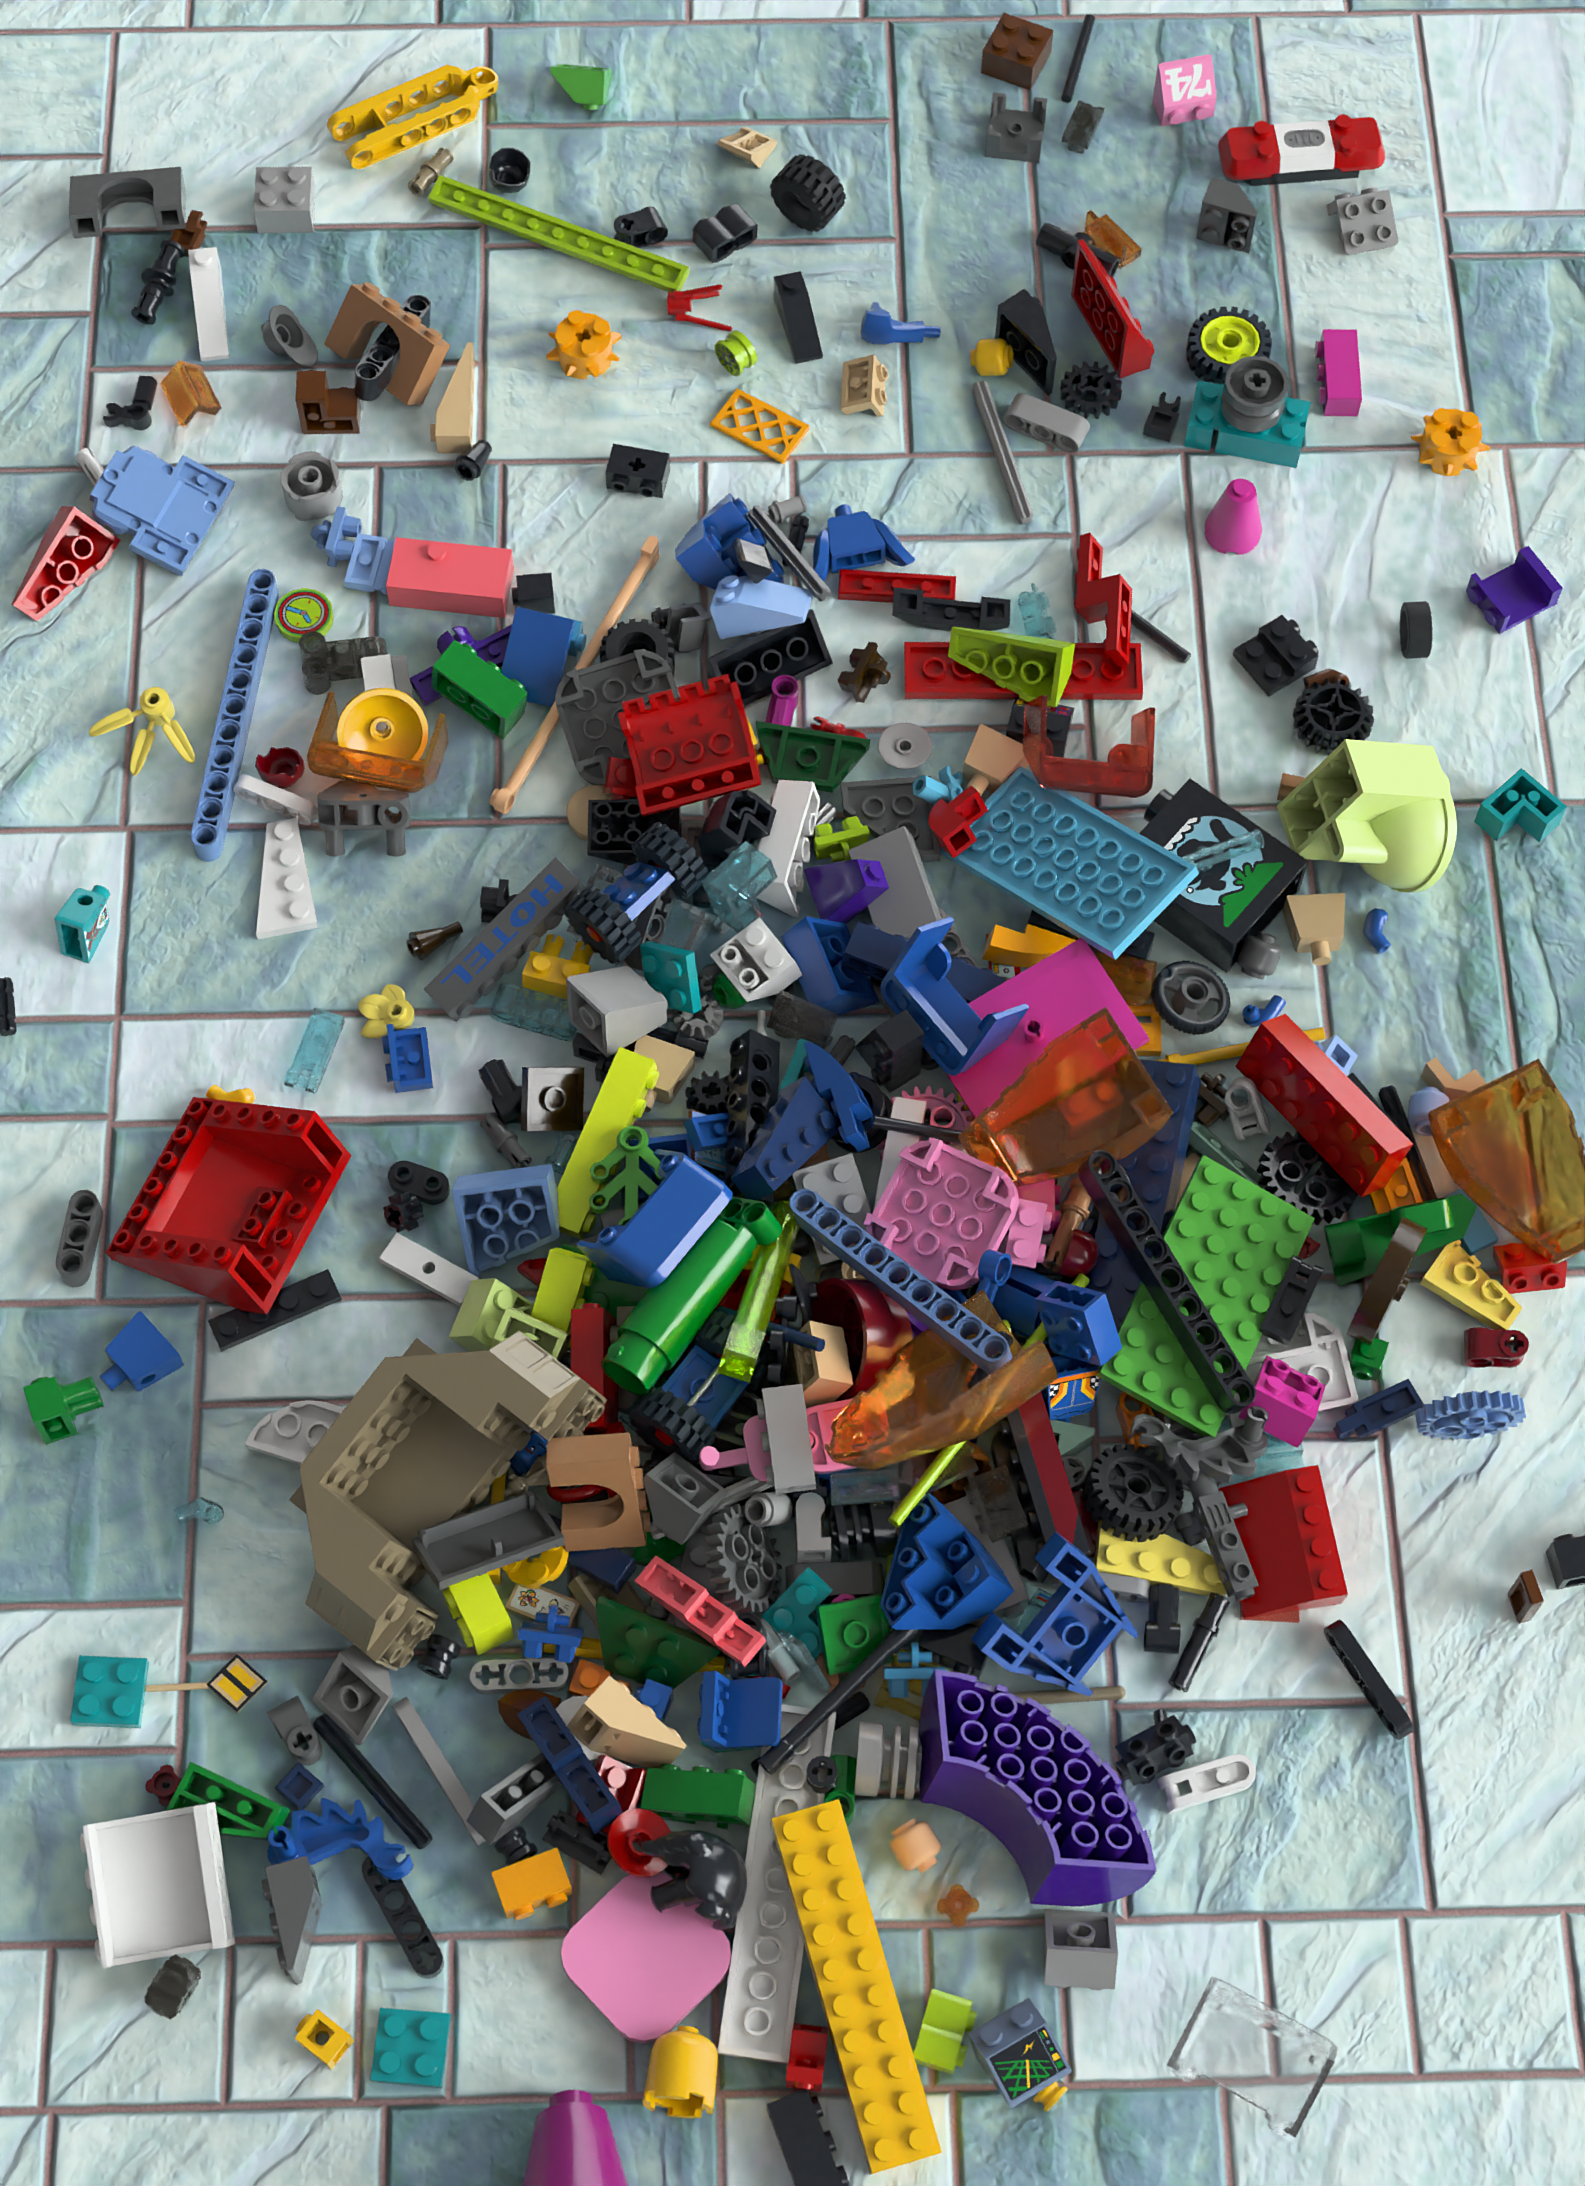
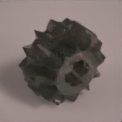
(172, 1986)

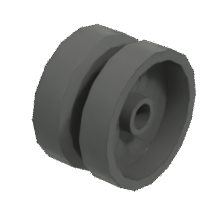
(1254, 394)

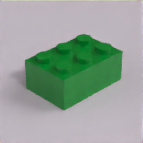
(479, 688)

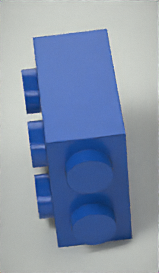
(1078, 1323)

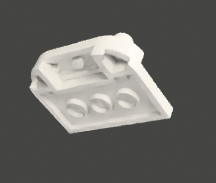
(1313, 1351)

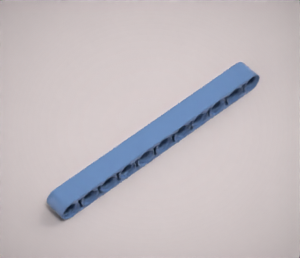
(237, 724)

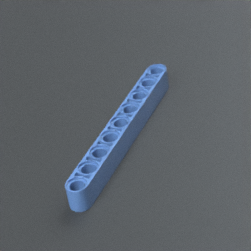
(894, 1268)

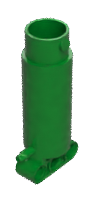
(679, 1306)

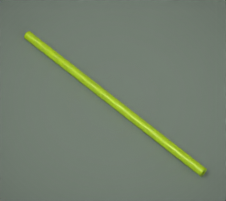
(948, 1453)

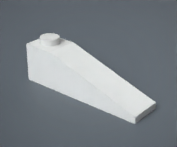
(209, 303)

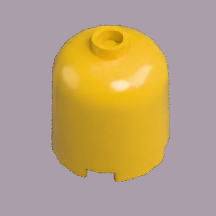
(682, 2074)

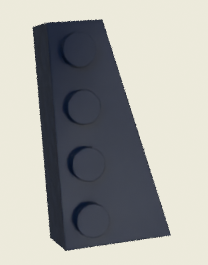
(790, 1136)

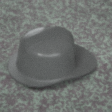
(288, 338)

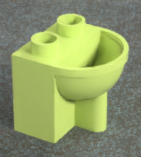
(1376, 809)

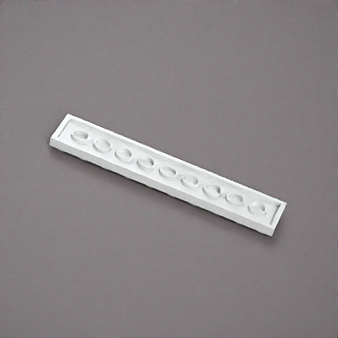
(767, 1933)

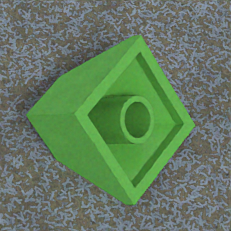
(584, 83)

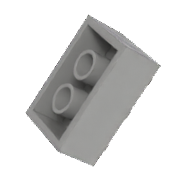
(840, 1186)

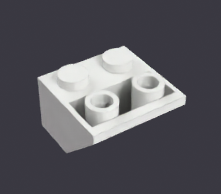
(767, 961)

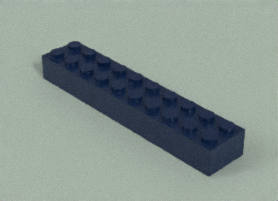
(1155, 1177)

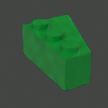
(238, 1809)

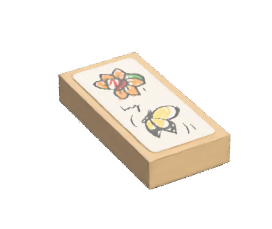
(529, 1601)

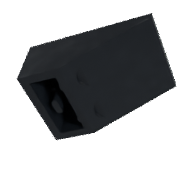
(618, 824)

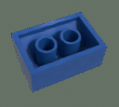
(819, 951)

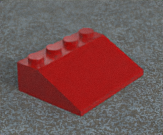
(1109, 315)
(1288, 1542)

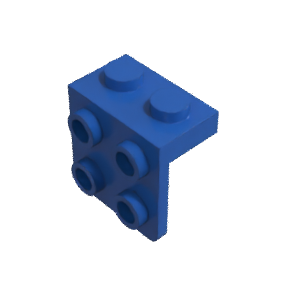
(739, 1711)

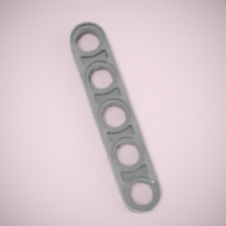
(437, 1764)

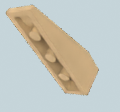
(455, 413)

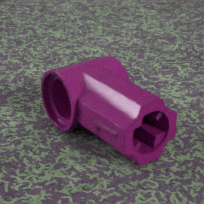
(782, 707)

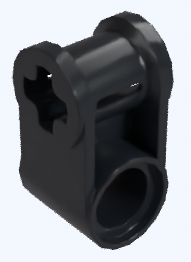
(641, 227)
(759, 1663)

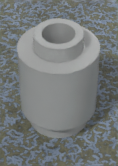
(768, 1509)

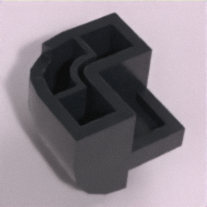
(733, 820)

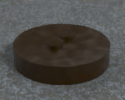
(1387, 1282)

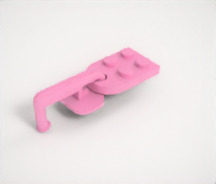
(819, 1425)

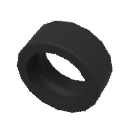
(1415, 630)

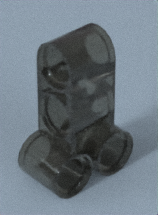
(335, 659)

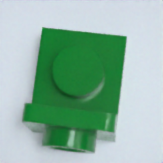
(1367, 1360)

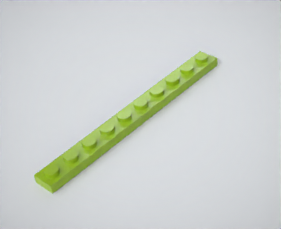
(558, 234)

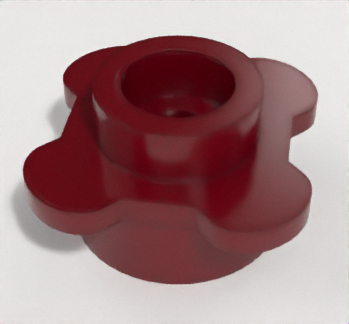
(155, 1785)

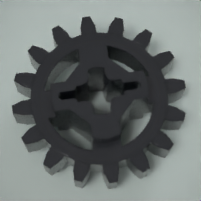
(1091, 390)

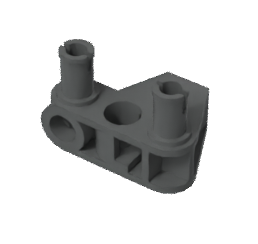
(355, 802)

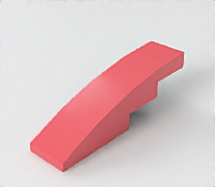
(700, 1611)

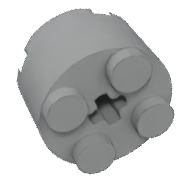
(311, 486)

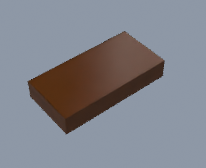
(1525, 1596)

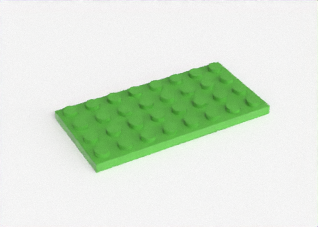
(1235, 1253)

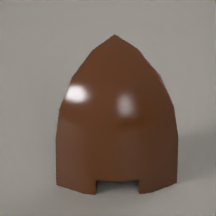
(517, 1701)

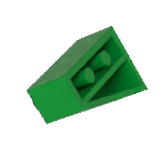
(699, 1795)

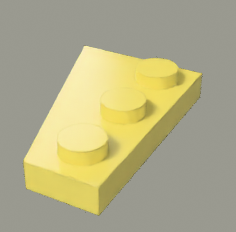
(1466, 1286)

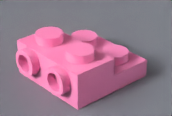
(1025, 1234)

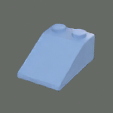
(749, 607)

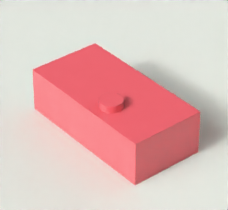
(450, 577)

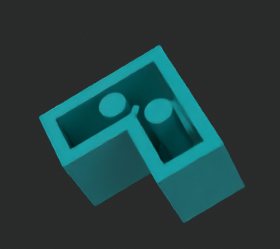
(1520, 802)

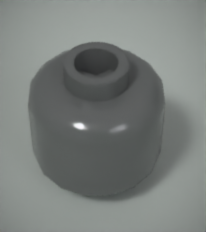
(1259, 955)

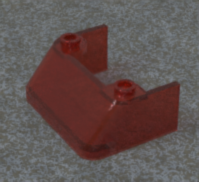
(1124, 774)

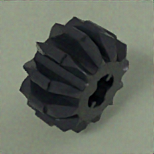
(703, 1088)

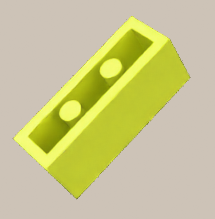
(562, 1288)

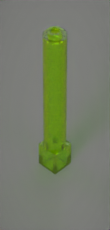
(759, 1299)

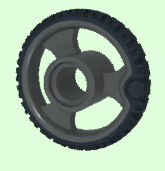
(1201, 987)

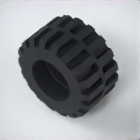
(807, 193)
(636, 637)

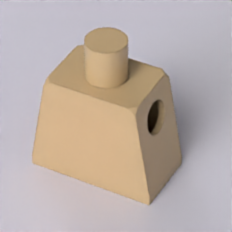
(992, 760)
(1316, 924)
(673, 1065)

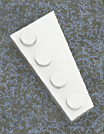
(285, 886)

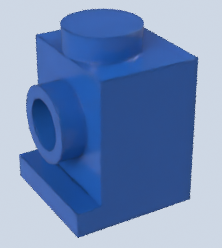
(657, 1697)

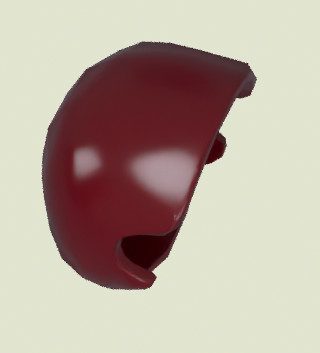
(280, 767)
(1080, 1255)

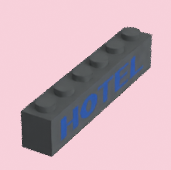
(505, 940)

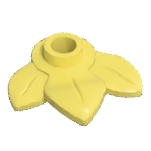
(384, 1009)

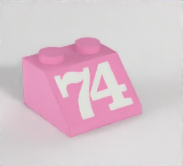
(1185, 90)

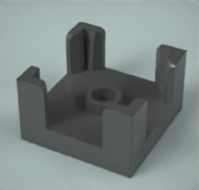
(1015, 133)

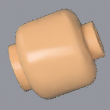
(915, 1846)

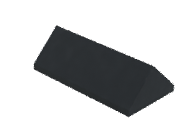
(774, 652)

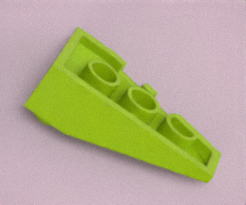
(1014, 661)

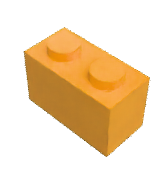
(532, 1884)

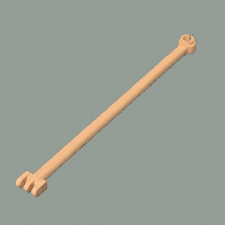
(503, 798)

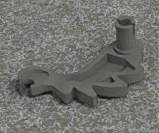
(1217, 1457)

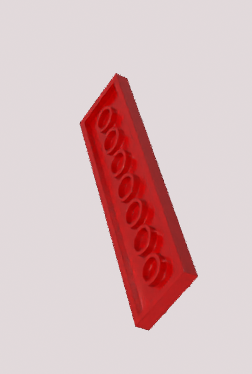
(1093, 675)

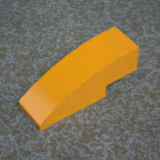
(1024, 948)

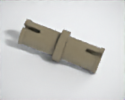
(430, 171)

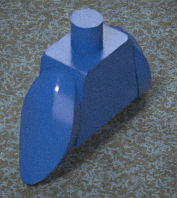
(855, 543)

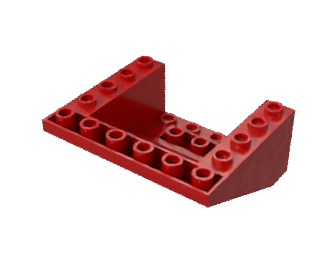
(232, 1201)

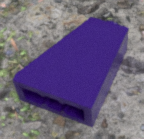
(845, 887)

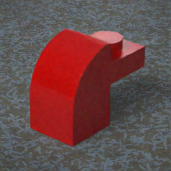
(952, 821)
(807, 2057)

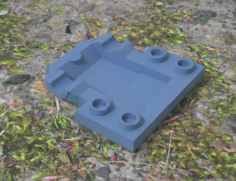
(159, 504)

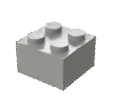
(284, 200)

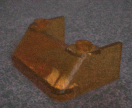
(371, 768)

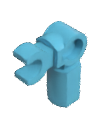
(932, 790)

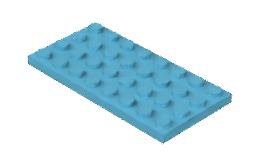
(1073, 863)

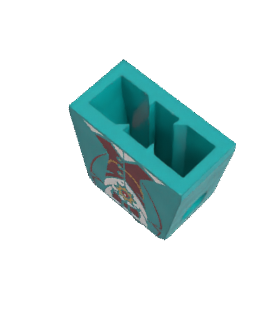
(83, 922)

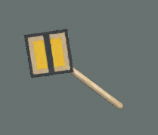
(233, 1684)

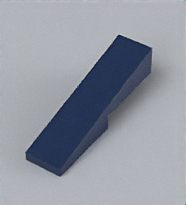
(605, 1566)
(570, 1764)

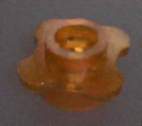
(958, 1895)

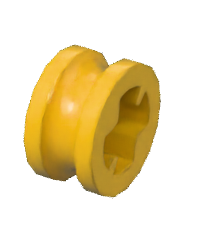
(1050, 2096)

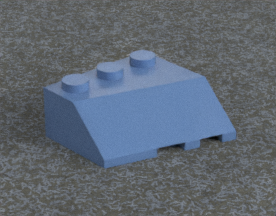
(505, 1214)

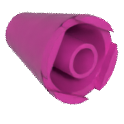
(1235, 519)

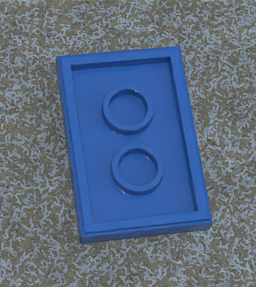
(538, 653)

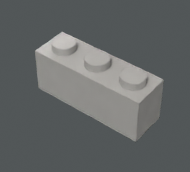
(786, 1439)

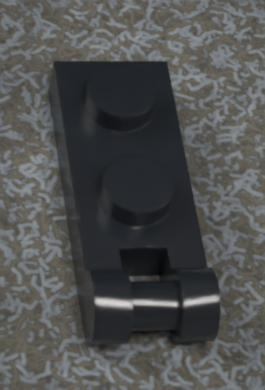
(1290, 1301)

